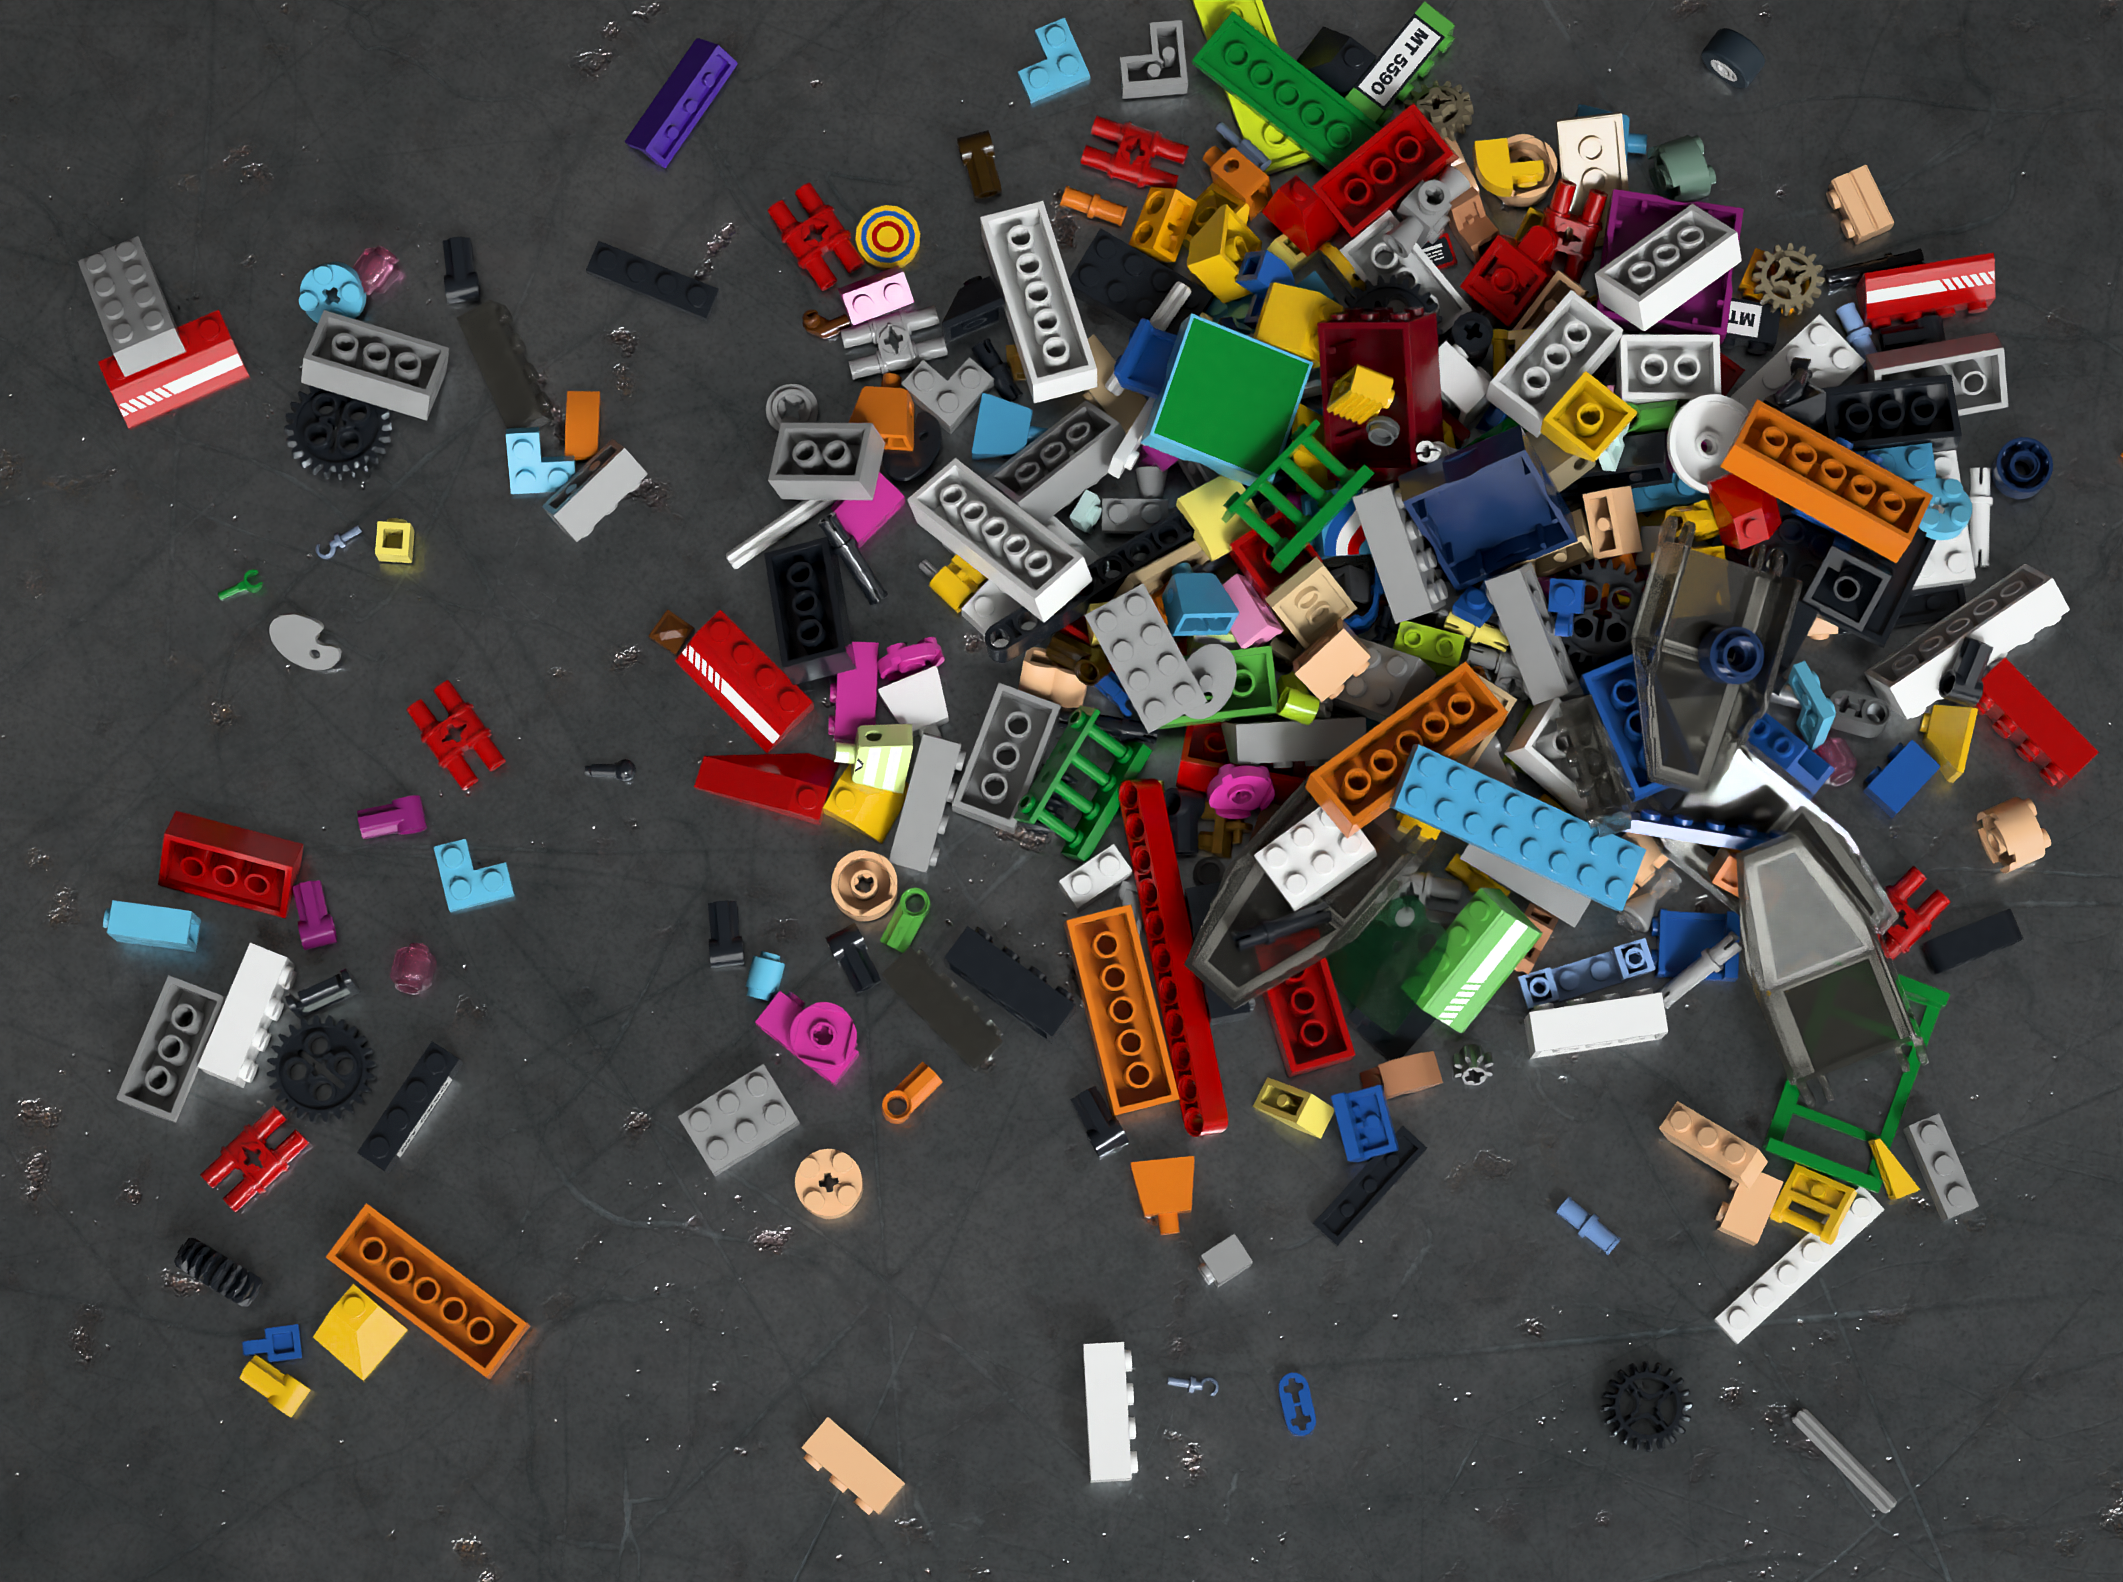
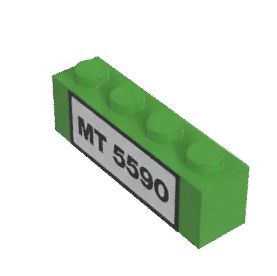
(1401, 63)

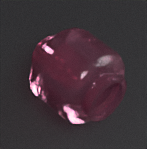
(377, 269)
(1840, 757)
(413, 969)

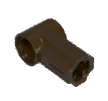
(978, 157)
(1087, 662)

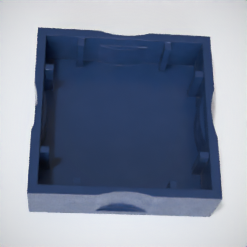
(1488, 507)

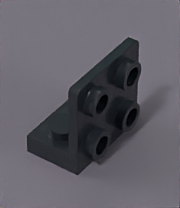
(1392, 1045)

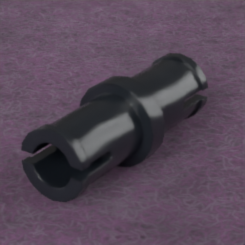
(998, 370)

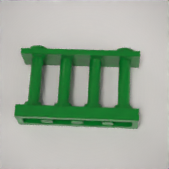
(1307, 527)
(1105, 803)

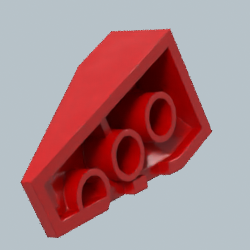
(779, 783)

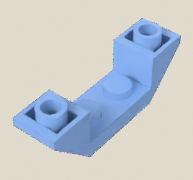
(1587, 975)

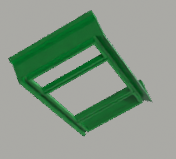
(1918, 992)

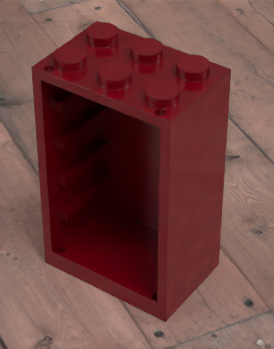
(1397, 346)

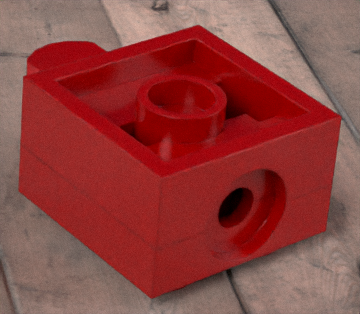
(1512, 273)

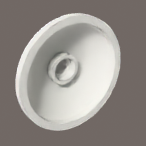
(1706, 419)

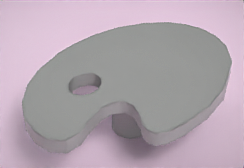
(299, 634)
(1215, 673)

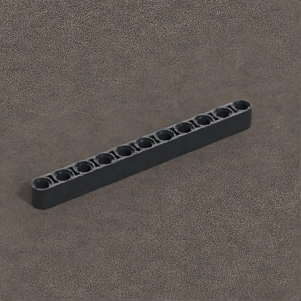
(1102, 586)

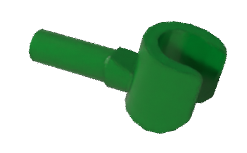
(242, 586)

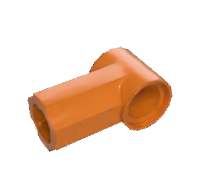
(912, 1092)

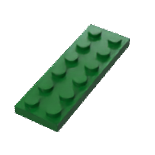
(1284, 93)

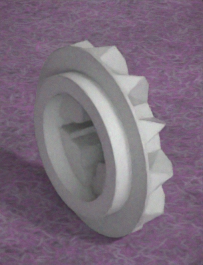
(794, 395)

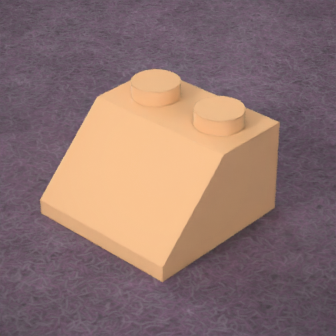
(1332, 661)

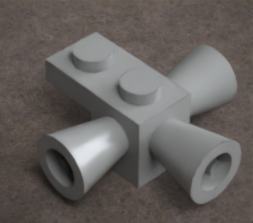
(1426, 211)
(1138, 515)

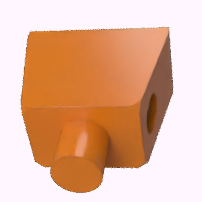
(1240, 178)
(889, 411)
(1164, 1189)

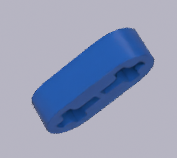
(1305, 1403)

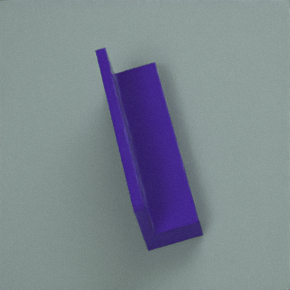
(681, 101)

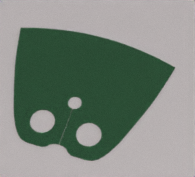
(1386, 981)

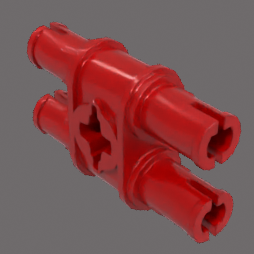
(1128, 138)
(1584, 226)
(808, 251)
(461, 718)
(1916, 920)
(255, 1177)

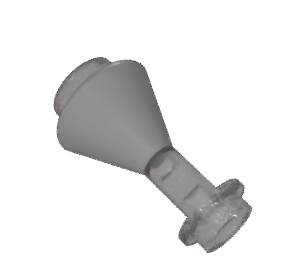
(1640, 910)

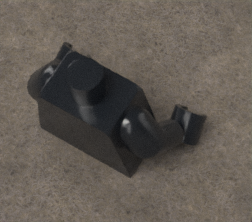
(1800, 397)

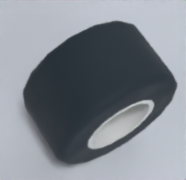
(1733, 58)

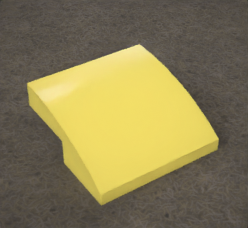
(1205, 511)

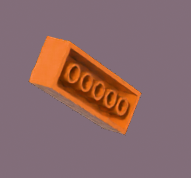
(1826, 481)
(1443, 718)
(1121, 1010)
(427, 1291)

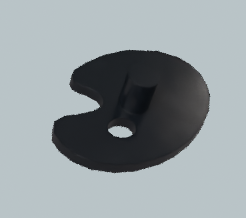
(907, 465)

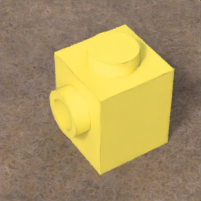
(394, 541)

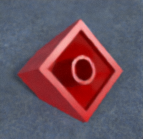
(1302, 216)
(1742, 511)

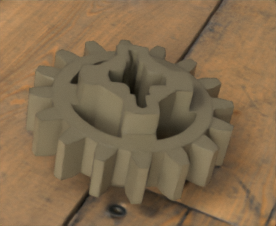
(1444, 107)
(1801, 274)

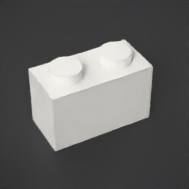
(1095, 878)

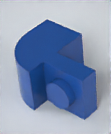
(1256, 274)

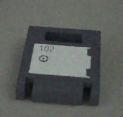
(323, 994)

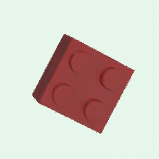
(1255, 555)

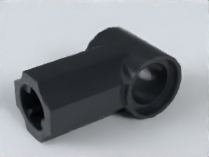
(460, 279)
(1920, 332)
(1964, 680)
(1183, 811)
(725, 942)
(851, 952)
(1102, 1129)

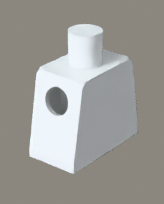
(917, 702)

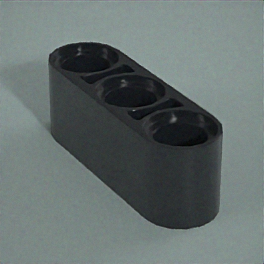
(1972, 941)

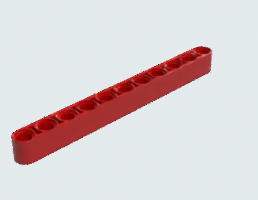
(1169, 945)

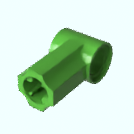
(1653, 417)
(904, 923)

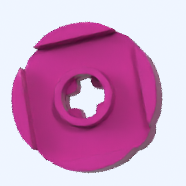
(909, 660)
(1254, 787)
(812, 1020)

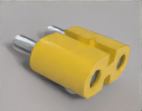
(956, 582)

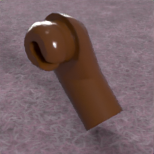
(823, 327)

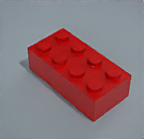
(2033, 725)
(1309, 1021)

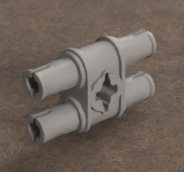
(879, 332)
(1498, 669)
(1424, 887)

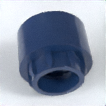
(2034, 455)
(1714, 649)

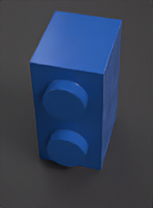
(1901, 778)

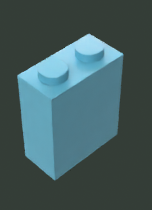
(152, 925)

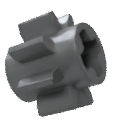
(1473, 1064)

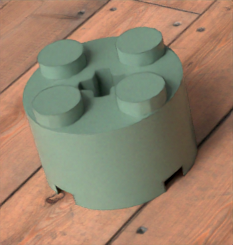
(1681, 170)

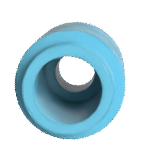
(764, 976)

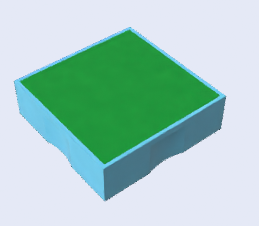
(1226, 400)

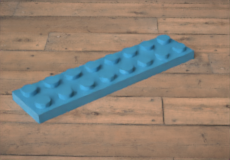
(1517, 827)

